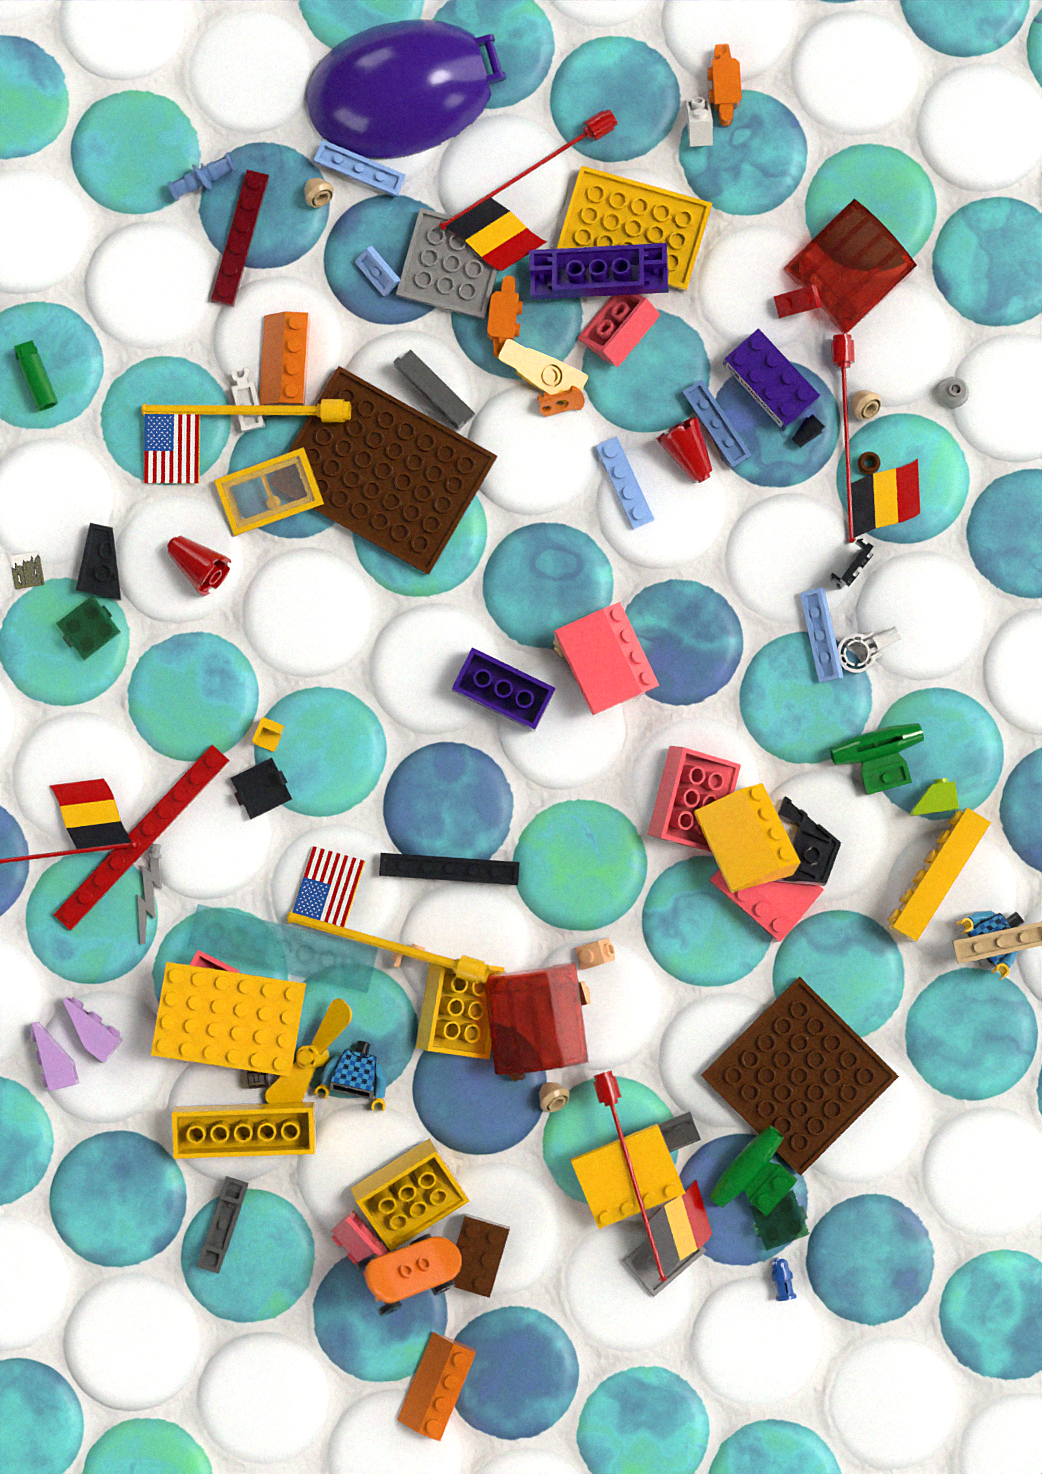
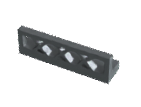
(434, 389)
(679, 1132)

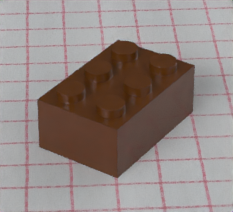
(481, 1251)

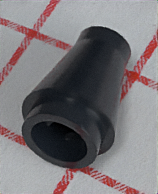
(808, 430)

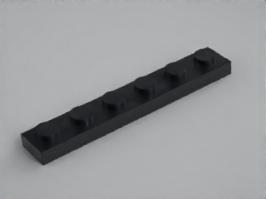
(449, 868)

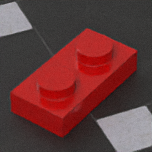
(797, 301)

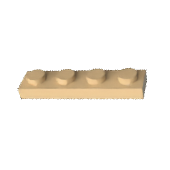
(998, 942)

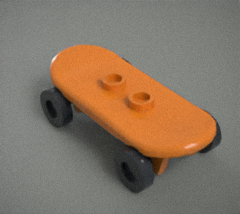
(411, 1270)

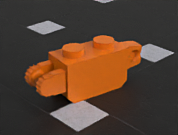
(726, 84)
(503, 314)

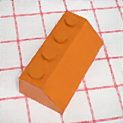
(284, 359)
(436, 1386)

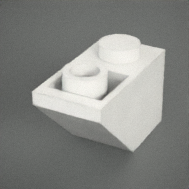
(699, 122)

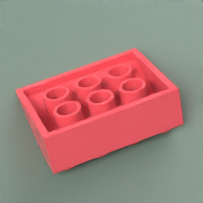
(606, 658)
(687, 784)
(772, 904)
(357, 1239)

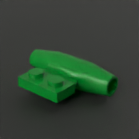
(879, 755)
(753, 1172)

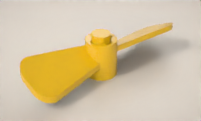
(294, 1088)

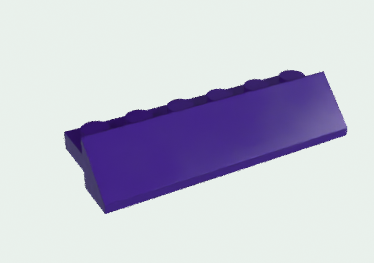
(598, 271)

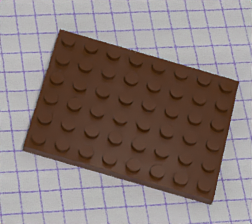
(392, 471)

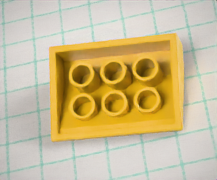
(747, 838)
(454, 1015)
(608, 1181)
(409, 1195)

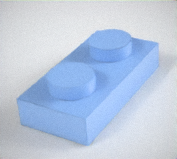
(377, 271)

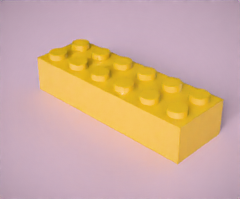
(938, 875)
(244, 1130)

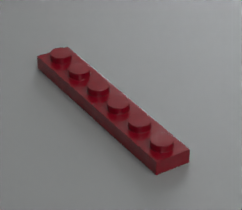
(240, 238)

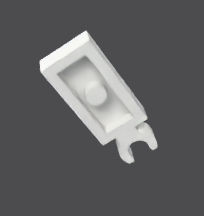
(246, 394)

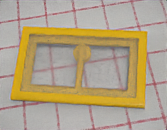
(269, 491)

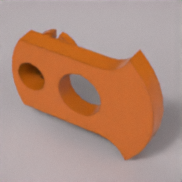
(574, 399)

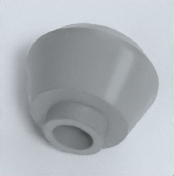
(950, 397)

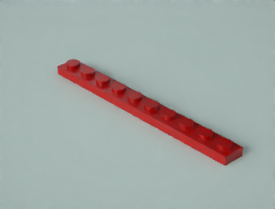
(144, 834)

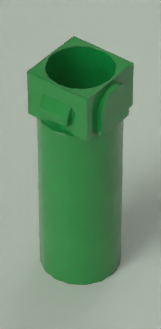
(35, 376)

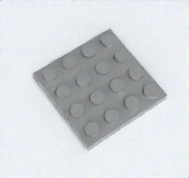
(445, 270)

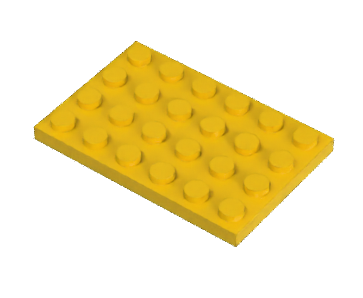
(628, 212)
(228, 1019)

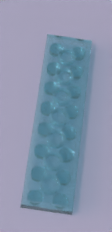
(282, 948)

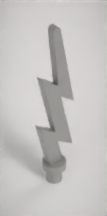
(148, 879)

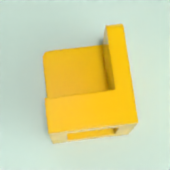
(268, 734)

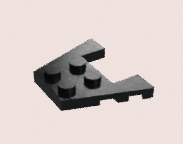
(813, 846)

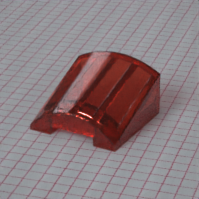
(853, 265)
(536, 1019)

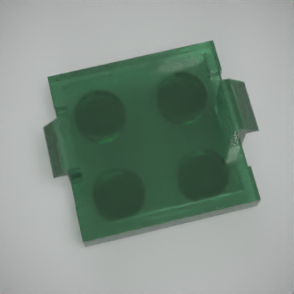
(88, 627)
(782, 1224)

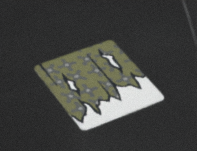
(27, 570)

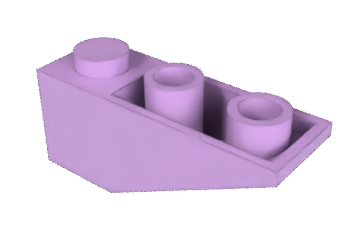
(94, 1035)
(56, 1062)

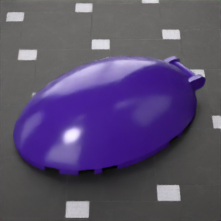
(401, 87)

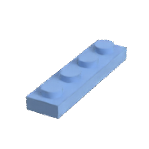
(359, 168)
(625, 483)
(821, 635)

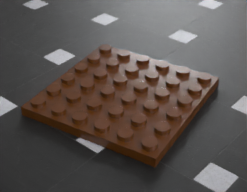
(800, 1074)

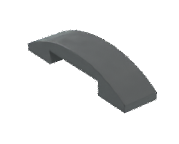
(223, 1224)

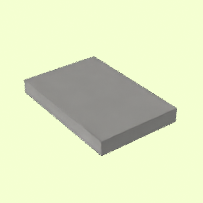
(644, 1267)

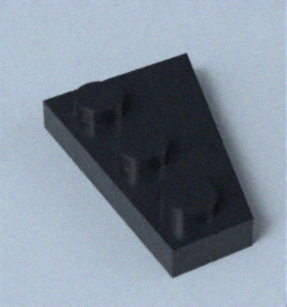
(99, 564)

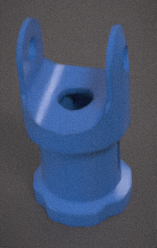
(782, 1277)

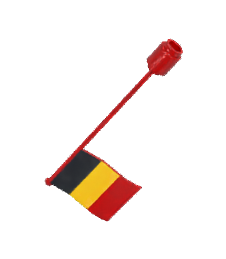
(494, 229)
(882, 496)
(89, 818)
(678, 1225)

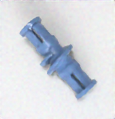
(202, 176)

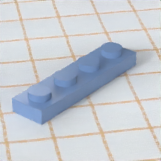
(716, 424)

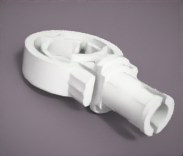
(881, 641)

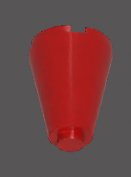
(688, 449)
(199, 564)

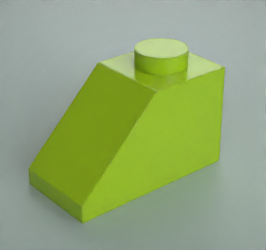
(937, 798)

